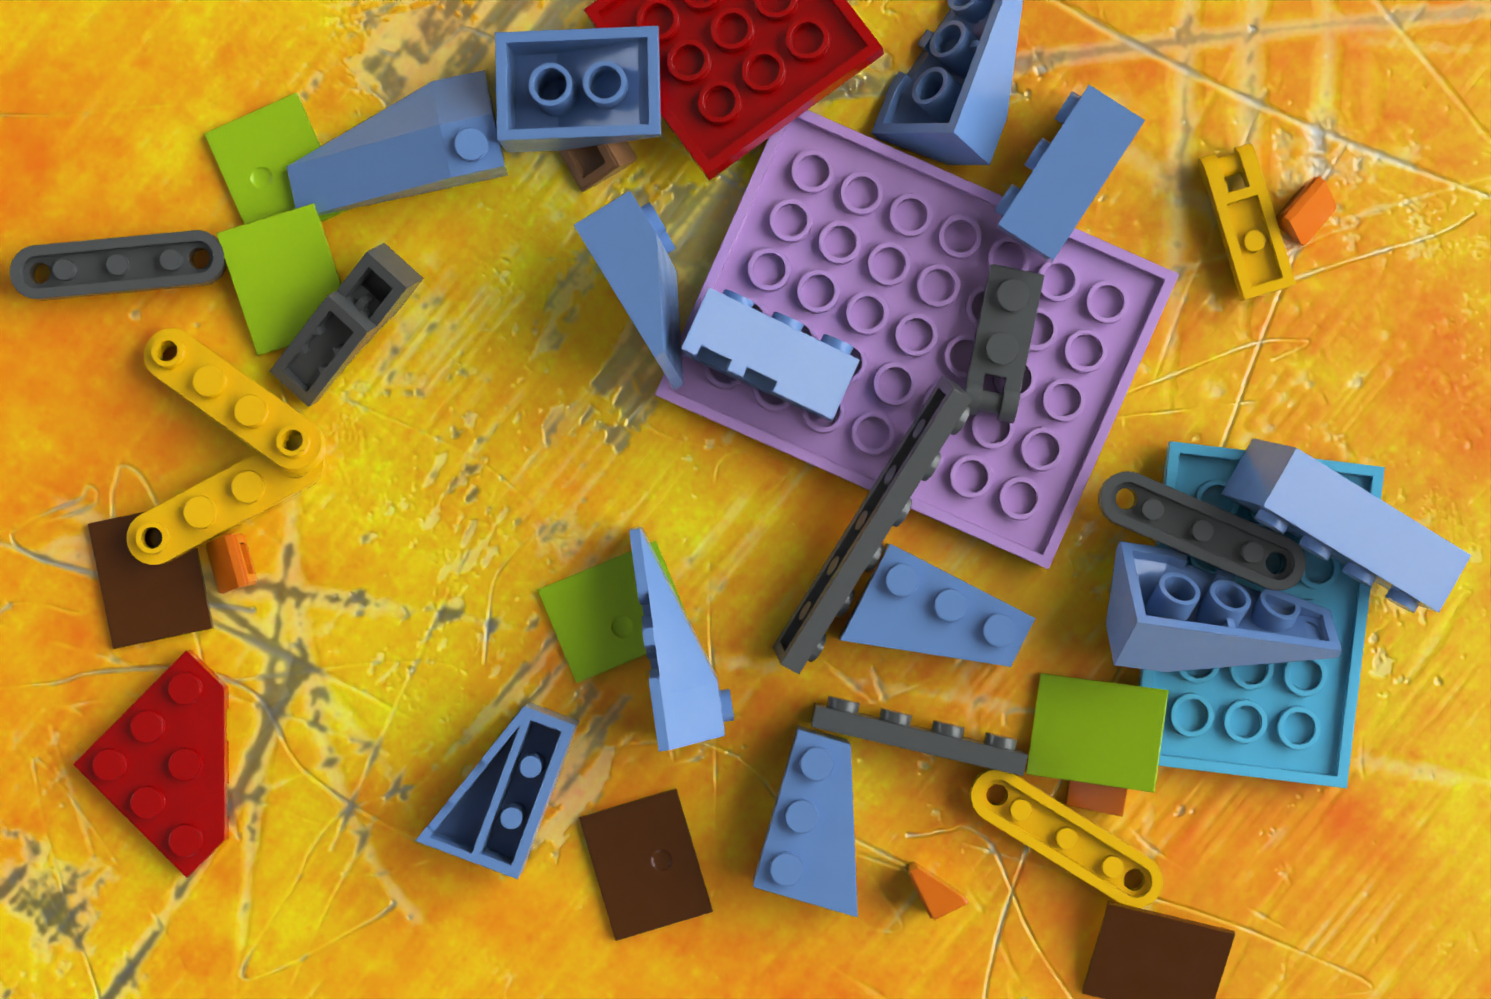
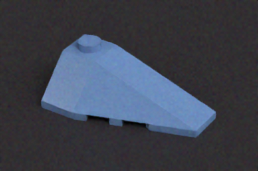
(958, 87)
(414, 147)
(1189, 619)

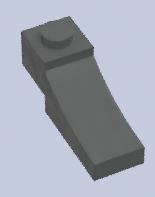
(346, 323)

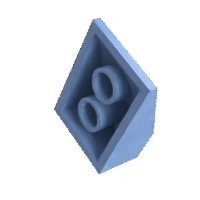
(577, 87)
(633, 256)

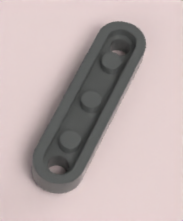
(117, 265)
(1202, 531)

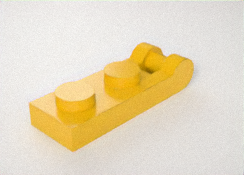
(1247, 223)

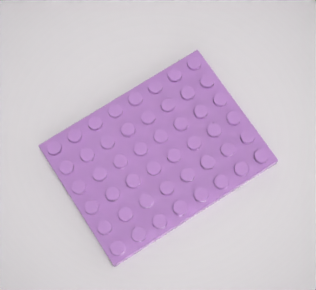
(899, 270)

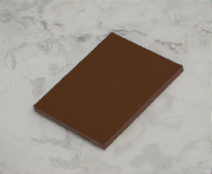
(147, 599)
(646, 864)
(1156, 956)

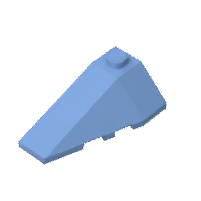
(682, 680)

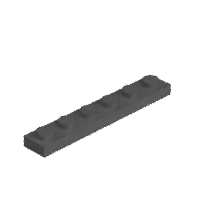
(862, 541)

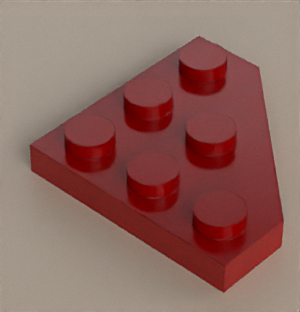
(170, 763)

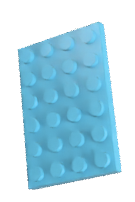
(1270, 717)

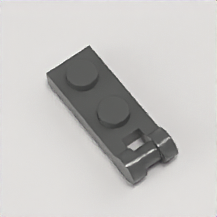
(1003, 339)

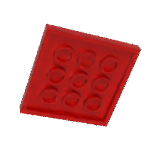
(743, 65)

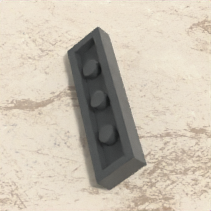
(941, 740)

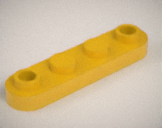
(235, 401)
(217, 506)
(1066, 838)

